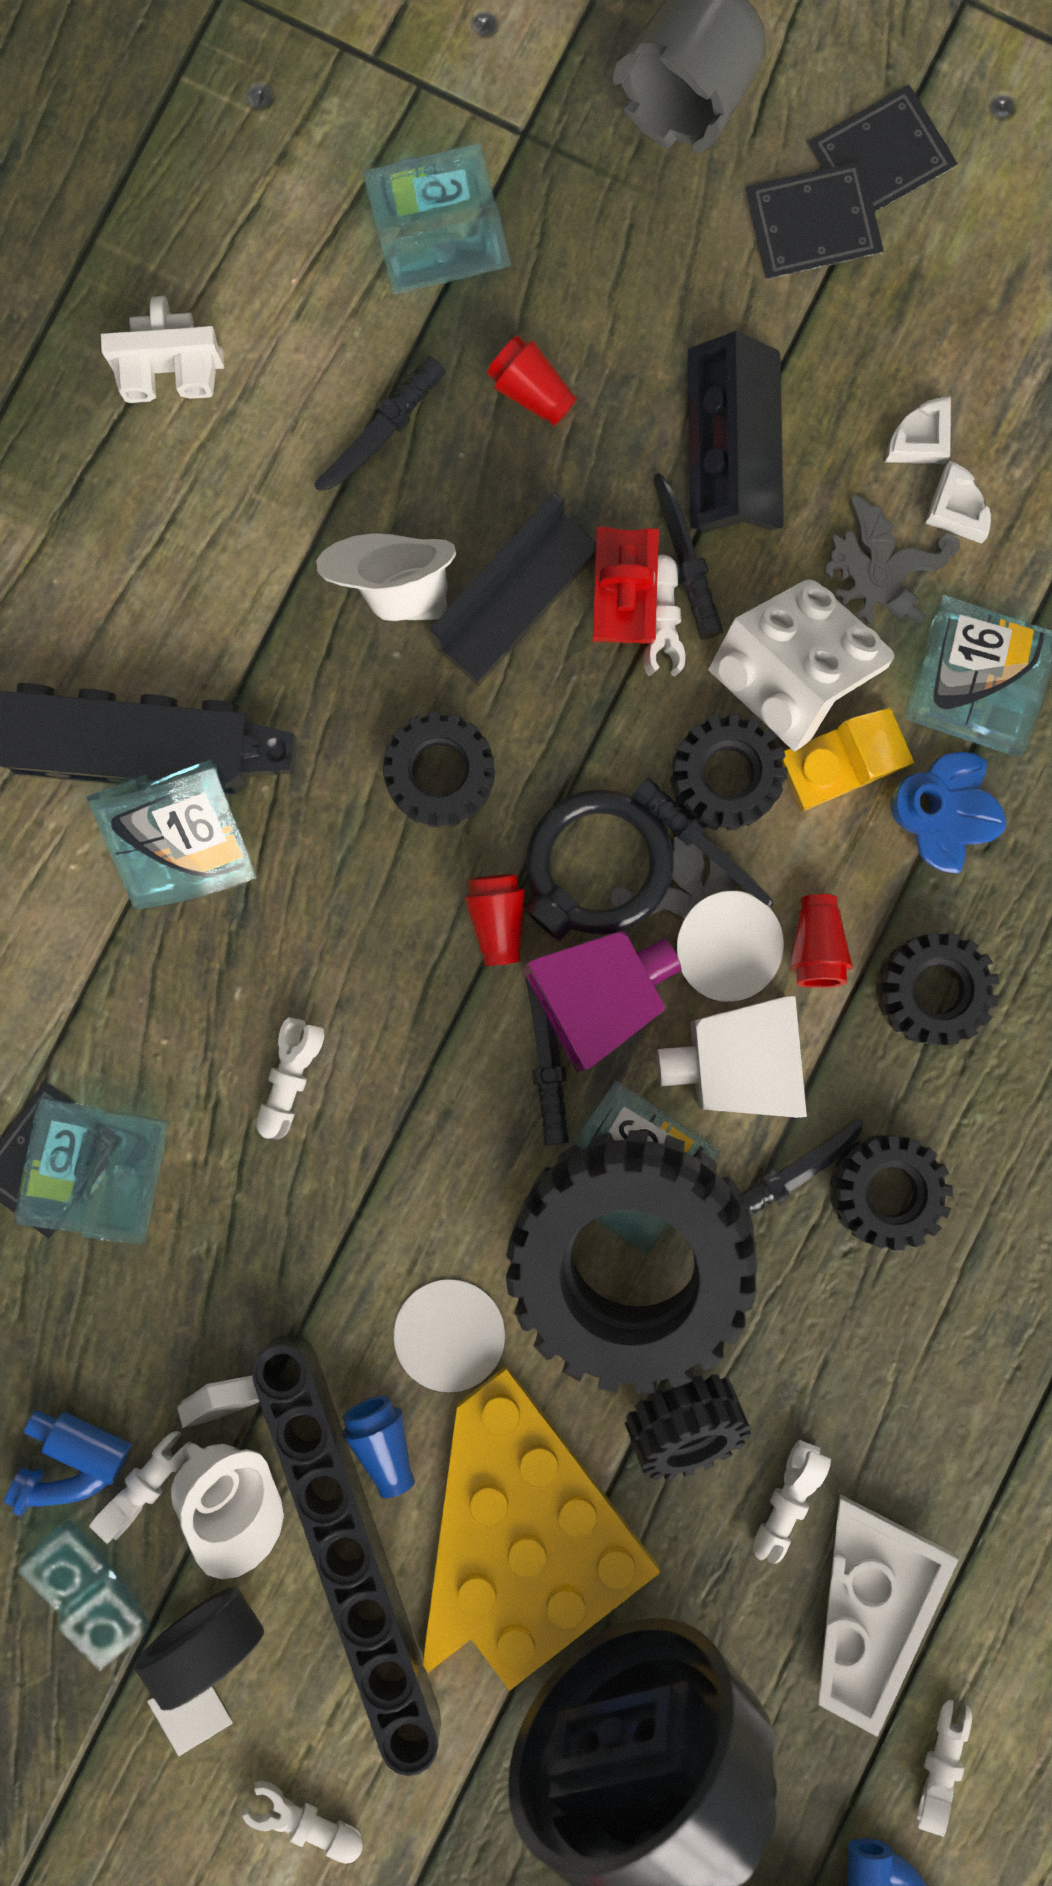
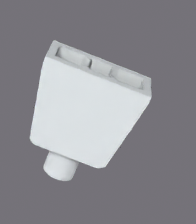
(742, 1060)

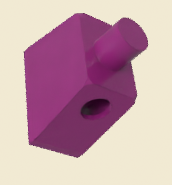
(600, 993)

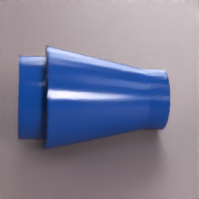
(379, 1442)

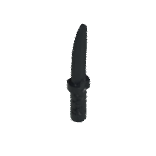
(391, 417)
(692, 569)
(690, 831)
(548, 1076)
(778, 1185)

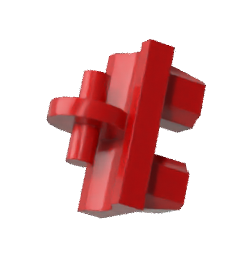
(625, 585)

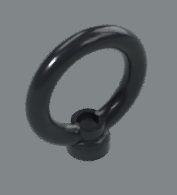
(558, 911)

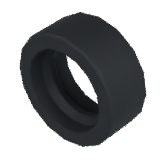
(199, 1649)

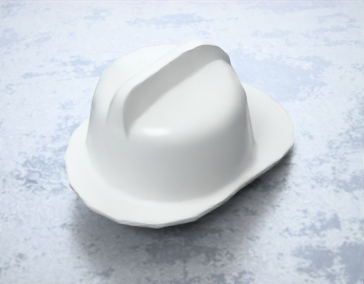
(393, 572)
(227, 1508)

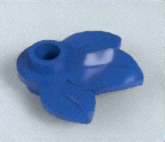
(956, 810)

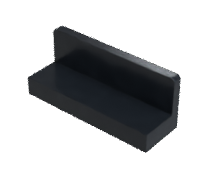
(735, 434)
(513, 591)

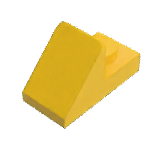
(846, 758)

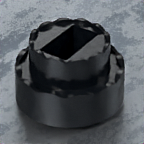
(645, 1764)

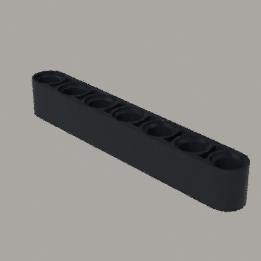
(347, 1582)

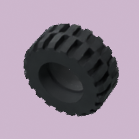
(618, 1339)

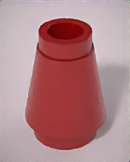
(531, 381)
(496, 916)
(820, 944)

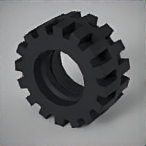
(430, 732)

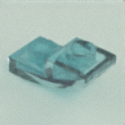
(86, 1592)

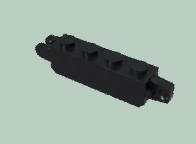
(119, 741)

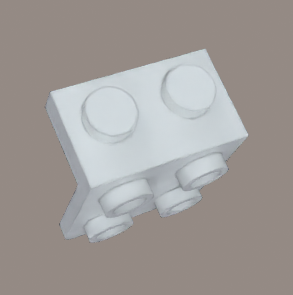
(797, 659)

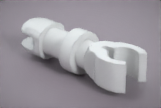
(666, 618)
(276, 1116)
(803, 1475)
(141, 1488)
(944, 1770)
(338, 1840)

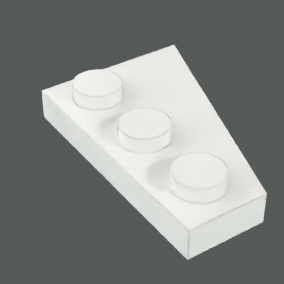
(877, 1612)

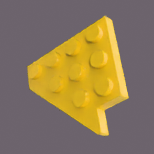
(524, 1539)

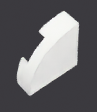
(923, 435)
(959, 505)
(217, 1401)

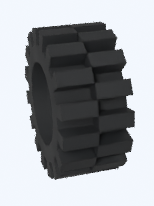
(749, 741)
(974, 984)
(927, 1198)
(687, 1427)

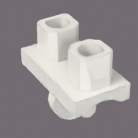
(163, 345)

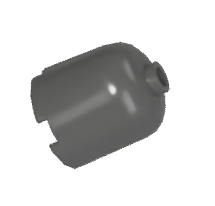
(691, 69)

